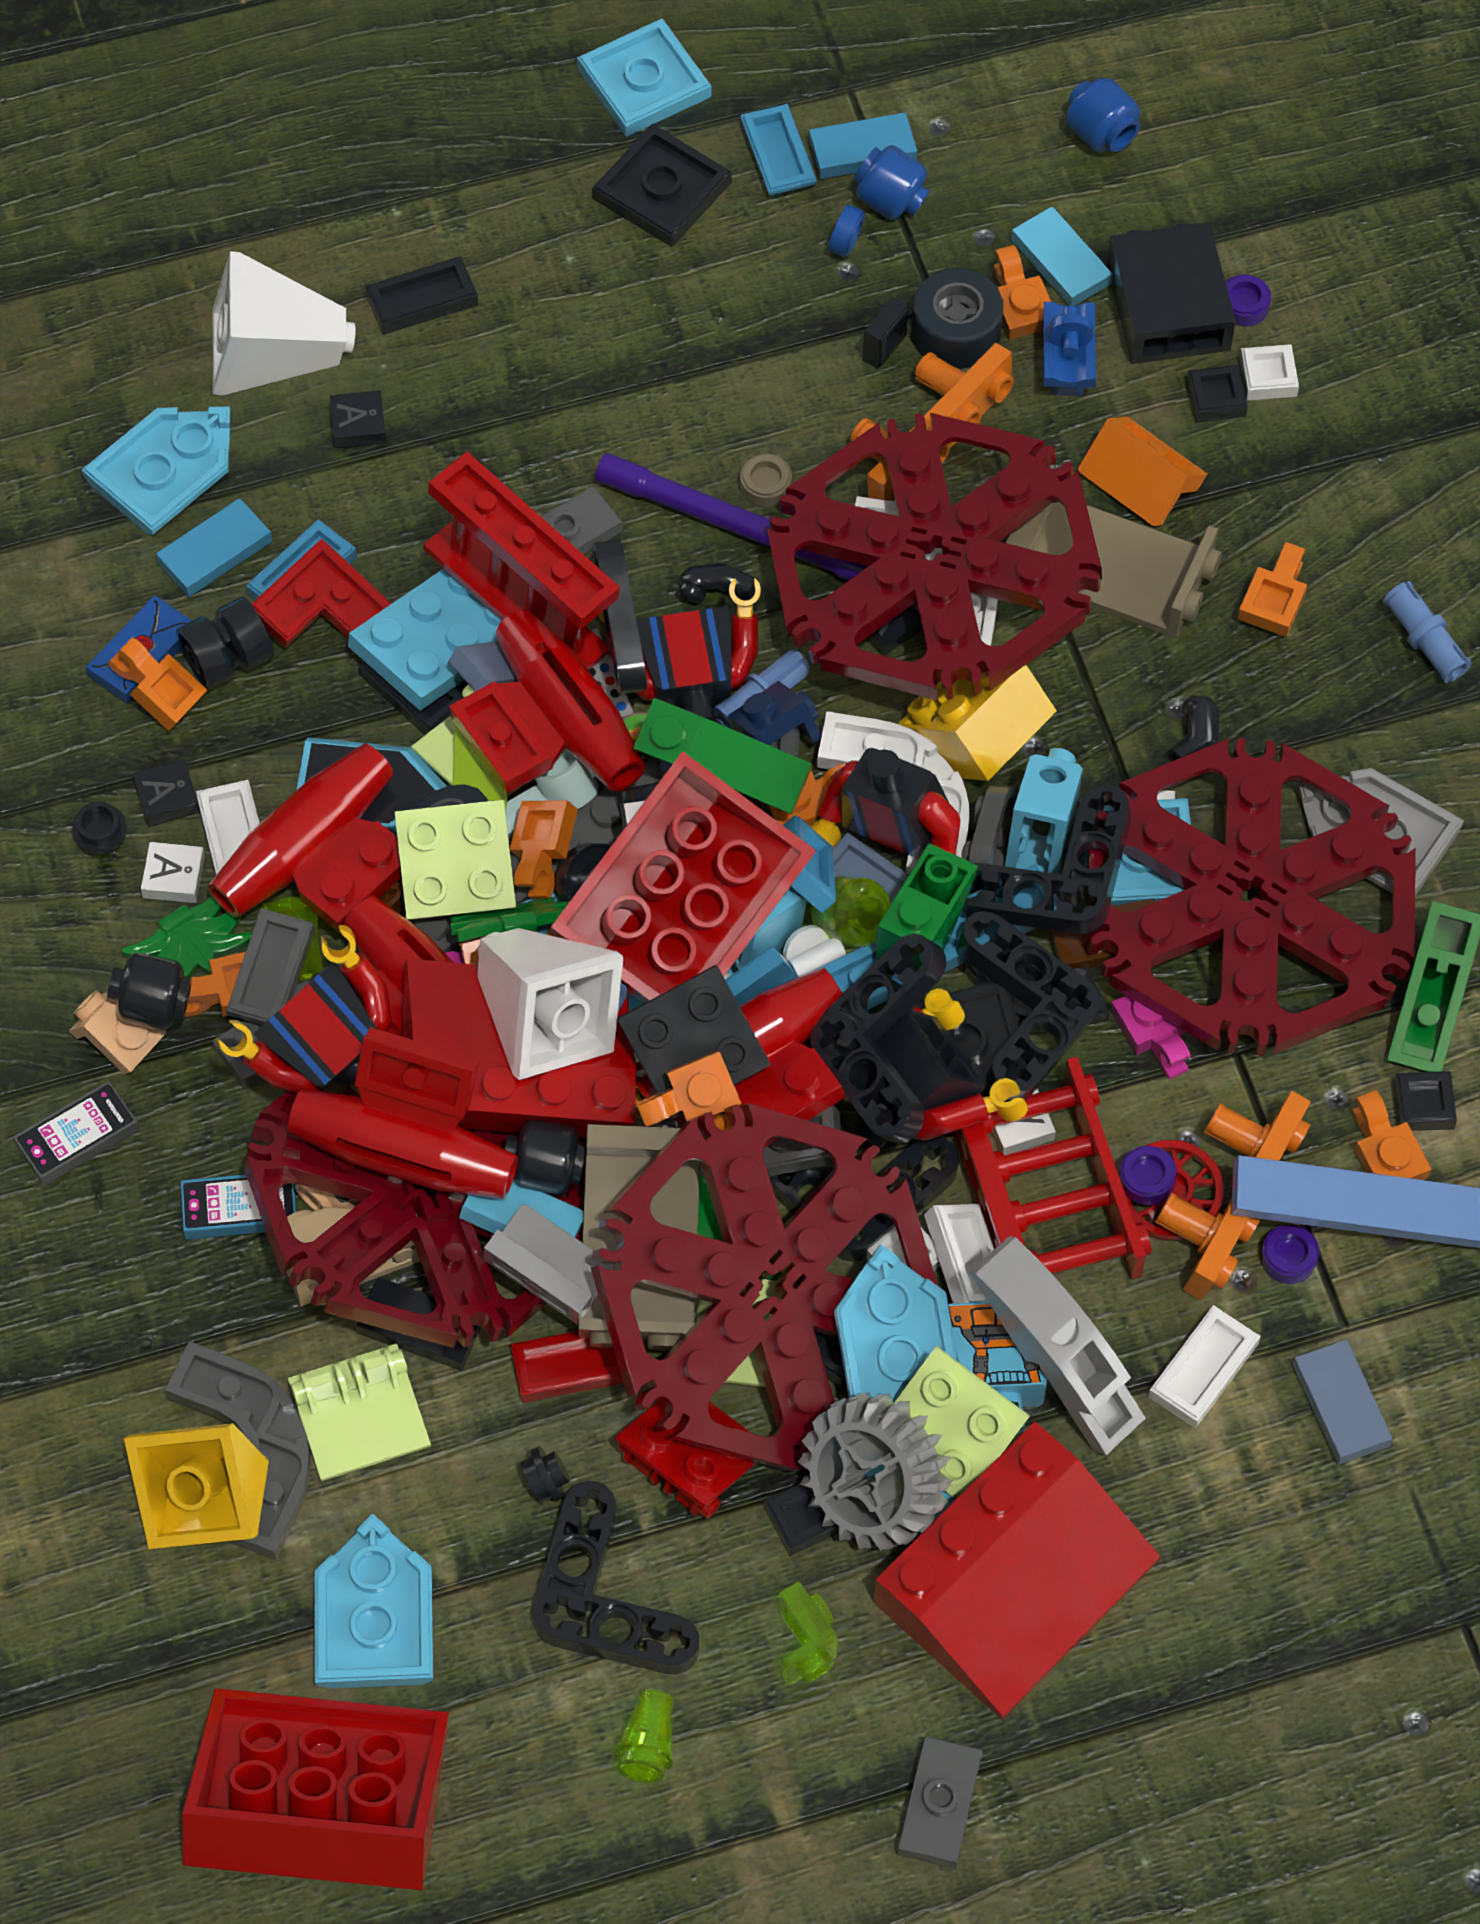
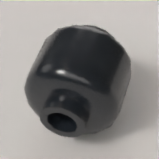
(150, 991)
(548, 1156)

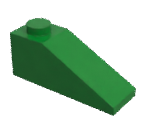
(733, 757)
(1435, 987)

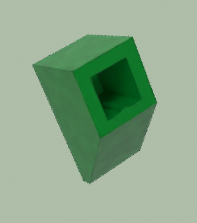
(928, 901)

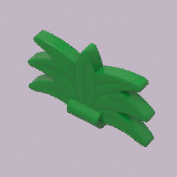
(524, 916)
(193, 937)

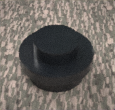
(99, 828)
(545, 1474)

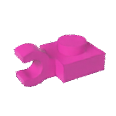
(1151, 1031)

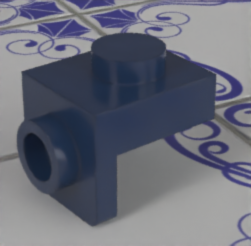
(775, 713)

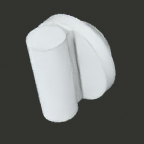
(811, 949)

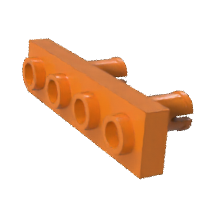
(964, 398)
(1219, 1234)

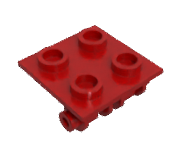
(693, 1470)

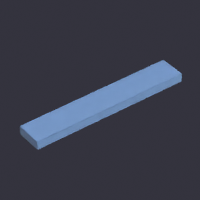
(1356, 1201)

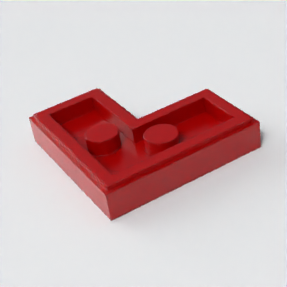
(316, 586)

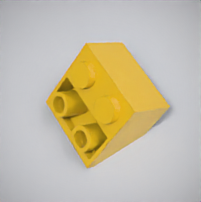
(981, 729)

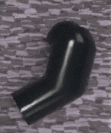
(714, 576)
(1202, 727)

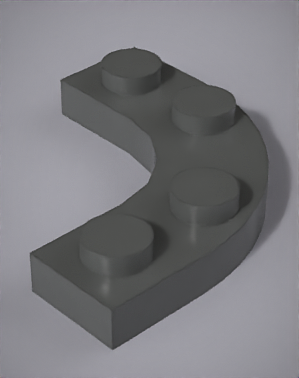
(268, 1420)

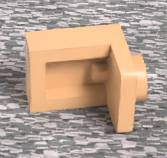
(120, 1042)

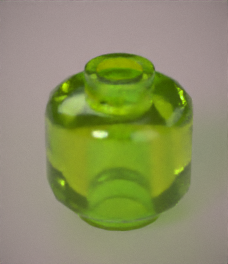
(855, 913)

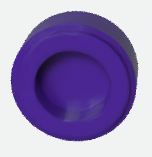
(1249, 299)
(1148, 1175)
(1289, 1254)

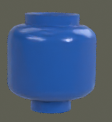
(1103, 115)
(891, 182)

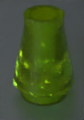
(647, 1740)

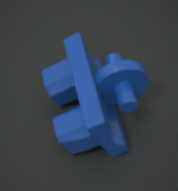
(1069, 348)

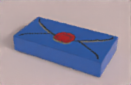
(154, 628)

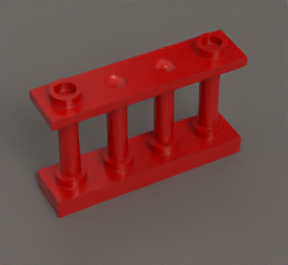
(517, 558)
(991, 1170)

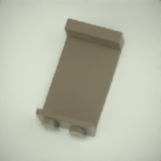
(1144, 571)
(612, 1162)

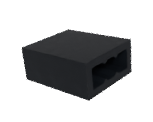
(1170, 293)

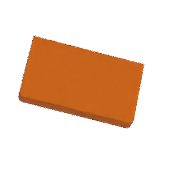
(1139, 469)

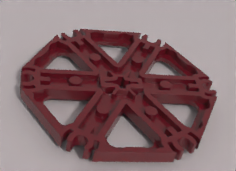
(942, 587)
(1282, 915)
(377, 1231)
(721, 1270)

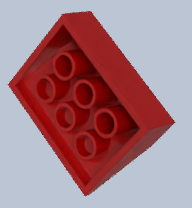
(684, 882)
(451, 1013)
(1015, 1571)
(315, 1789)

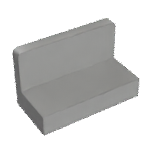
(545, 1262)

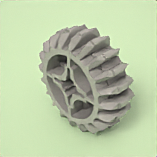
(890, 1504)

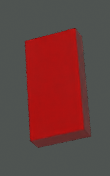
(562, 1366)

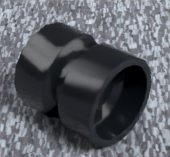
(224, 643)

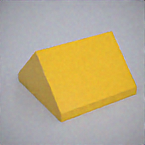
(197, 1485)

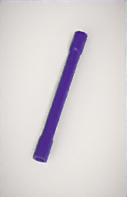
(643, 483)

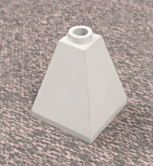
(271, 328)
(549, 998)

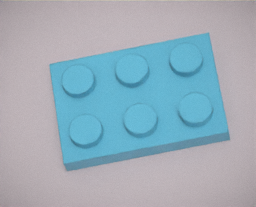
(418, 635)

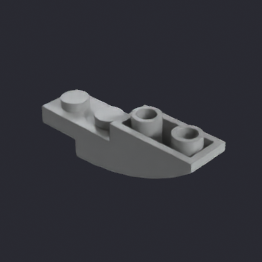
(1062, 1341)

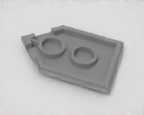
(1425, 822)

